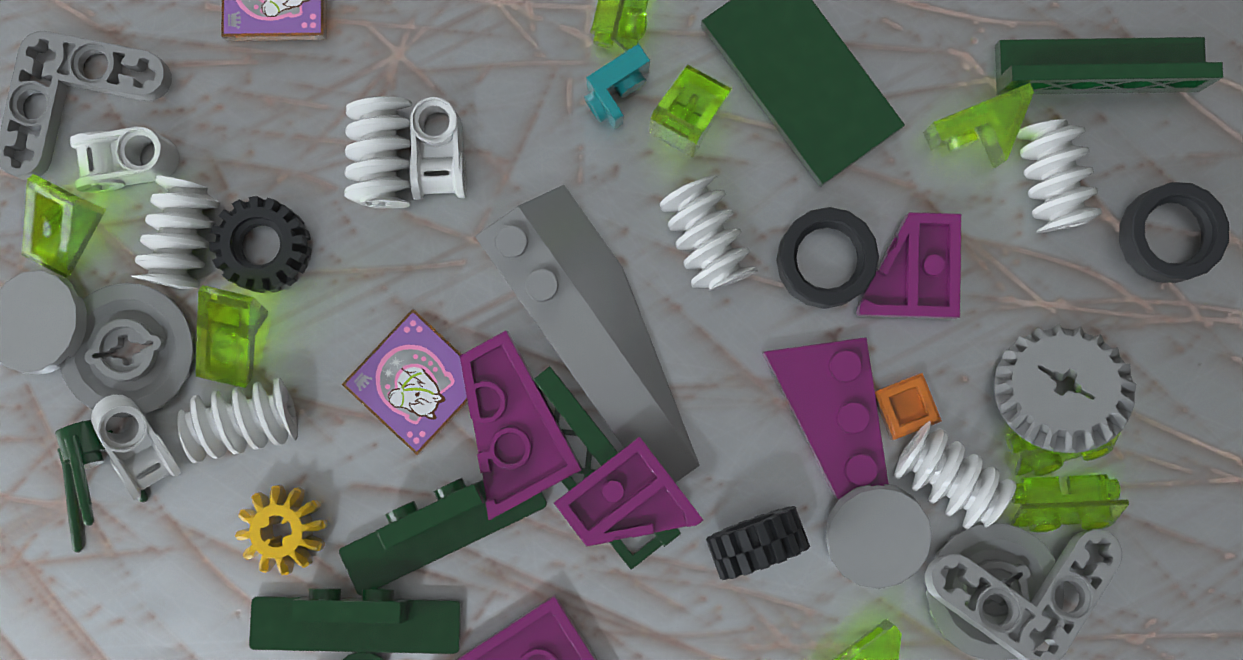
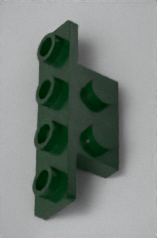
(427, 534)
(355, 624)

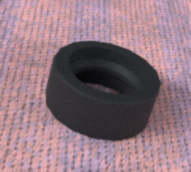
(1210, 217)
(850, 226)

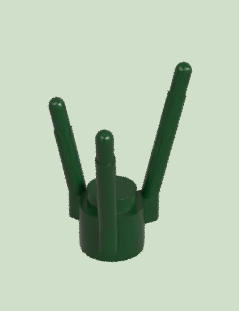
(79, 451)

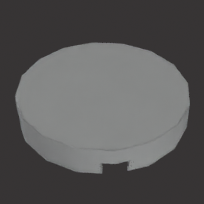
(40, 322)
(878, 536)

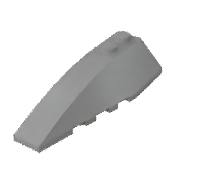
(591, 320)

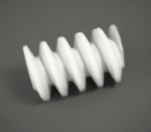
(376, 151)
(1058, 174)
(176, 233)
(706, 235)
(238, 422)
(955, 477)

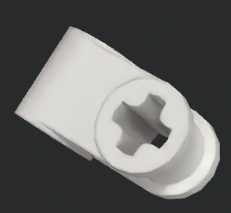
(436, 154)
(113, 158)
(136, 453)

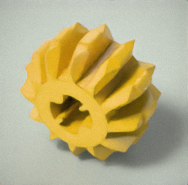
(269, 513)

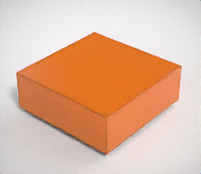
(906, 406)

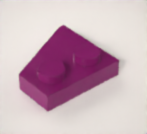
(918, 271)
(626, 499)

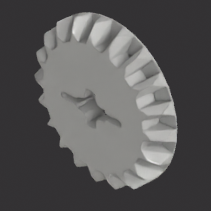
(145, 319)
(1070, 421)
(1002, 552)

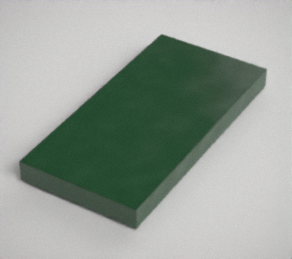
(804, 81)

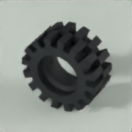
(230, 238)
(758, 543)

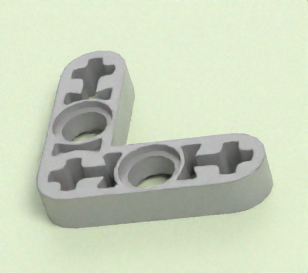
(65, 72)
(1026, 615)

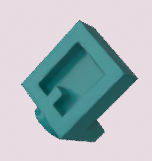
(620, 75)

